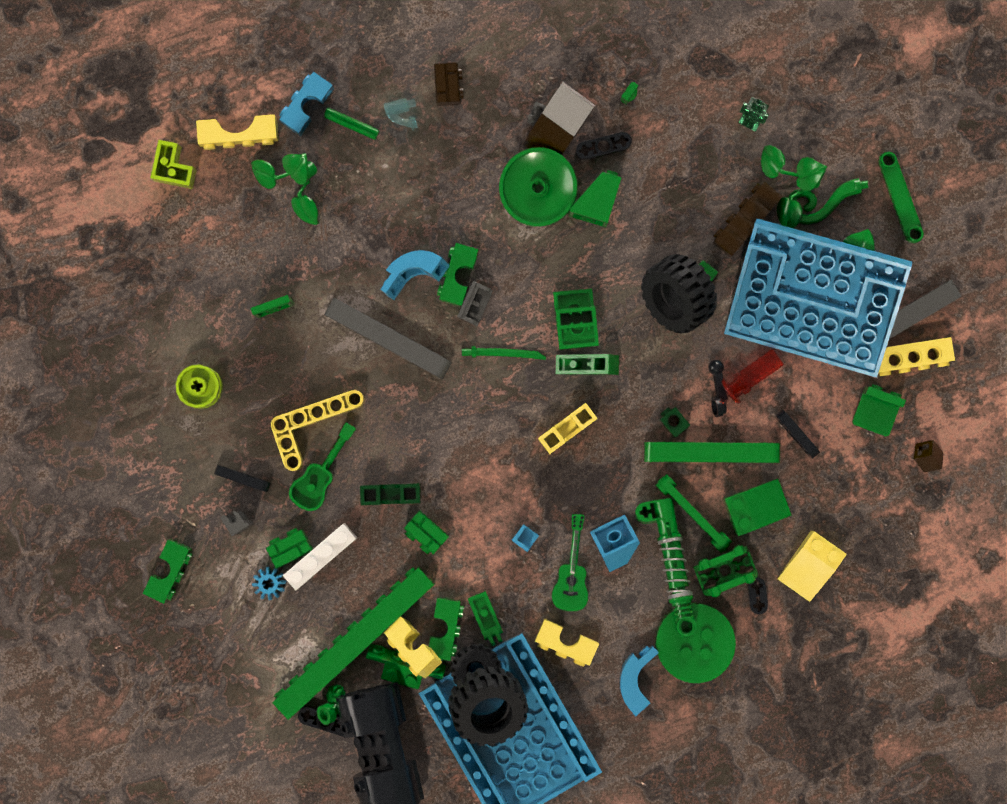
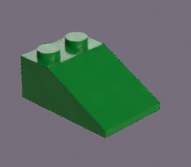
(757, 507)

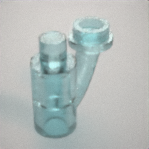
(401, 106)

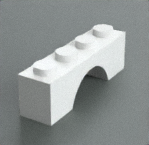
(320, 556)

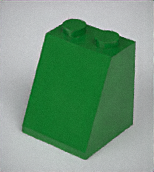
(598, 200)

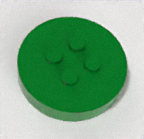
(701, 655)

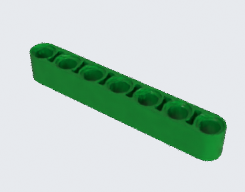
(711, 452)

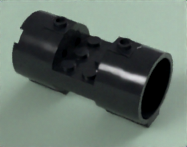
(373, 721)

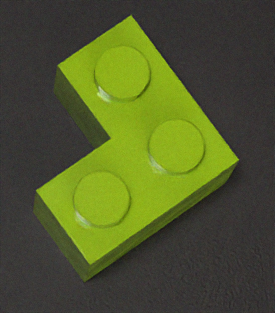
(167, 169)

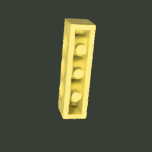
(942, 347)

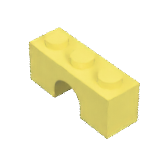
(567, 428)
(401, 636)
(581, 651)

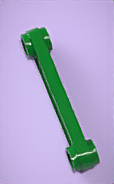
(900, 197)
(719, 540)

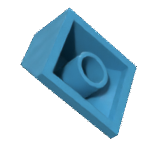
(615, 542)

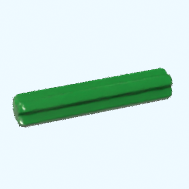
(351, 123)

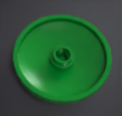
(538, 187)

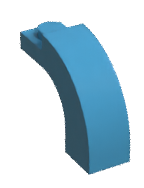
(411, 265)
(628, 679)

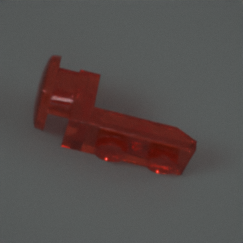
(752, 375)

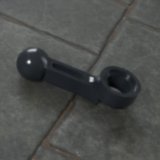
(718, 403)

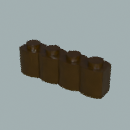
(742, 224)

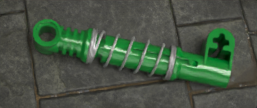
(673, 559)

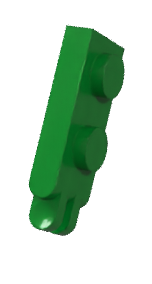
(486, 617)

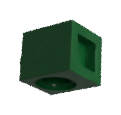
(682, 424)

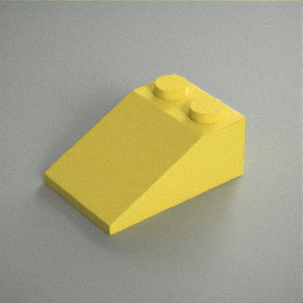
(811, 565)

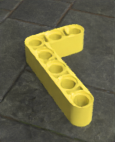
(309, 419)

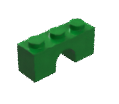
(461, 257)
(163, 588)
(449, 611)

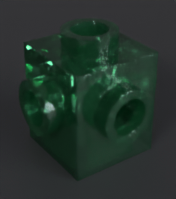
(753, 113)

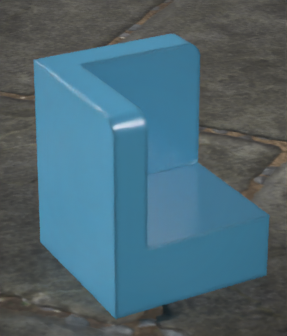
(525, 538)

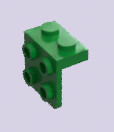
(877, 410)

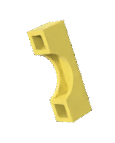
(262, 130)

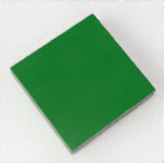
(272, 306)

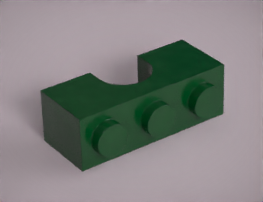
(390, 494)

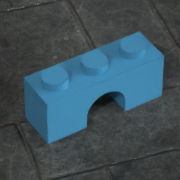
(313, 89)

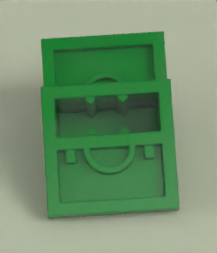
(575, 319)

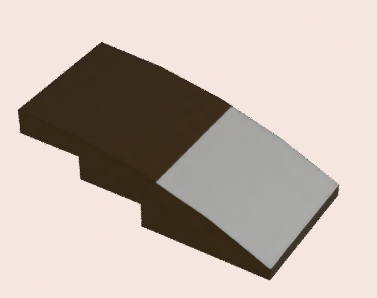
(560, 120)

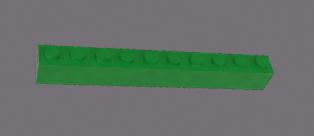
(358, 638)

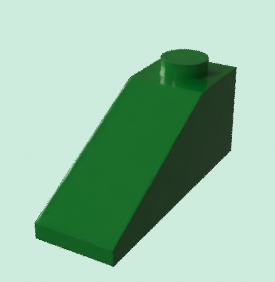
(587, 364)

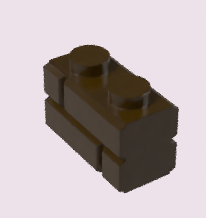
(447, 84)

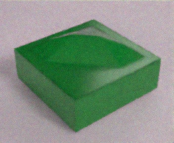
(630, 93)

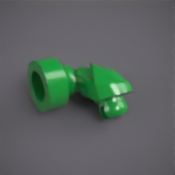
(327, 712)

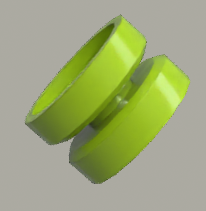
(187, 386)

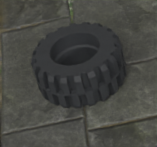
(679, 293)
(494, 726)

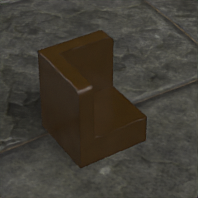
(928, 456)

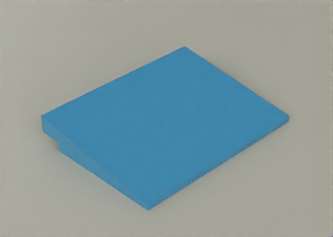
(817, 297)

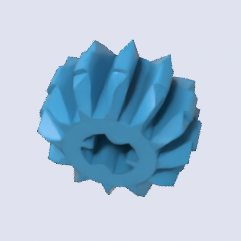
(262, 586)

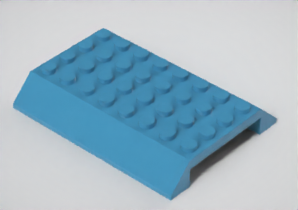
(540, 758)

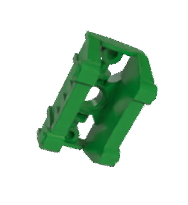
(731, 580)

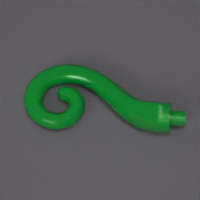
(845, 190)

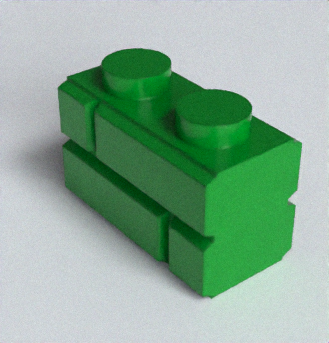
(426, 533)
(289, 548)

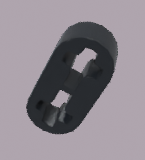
(762, 596)

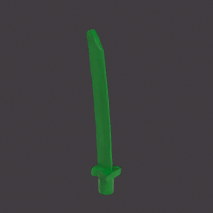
(473, 351)

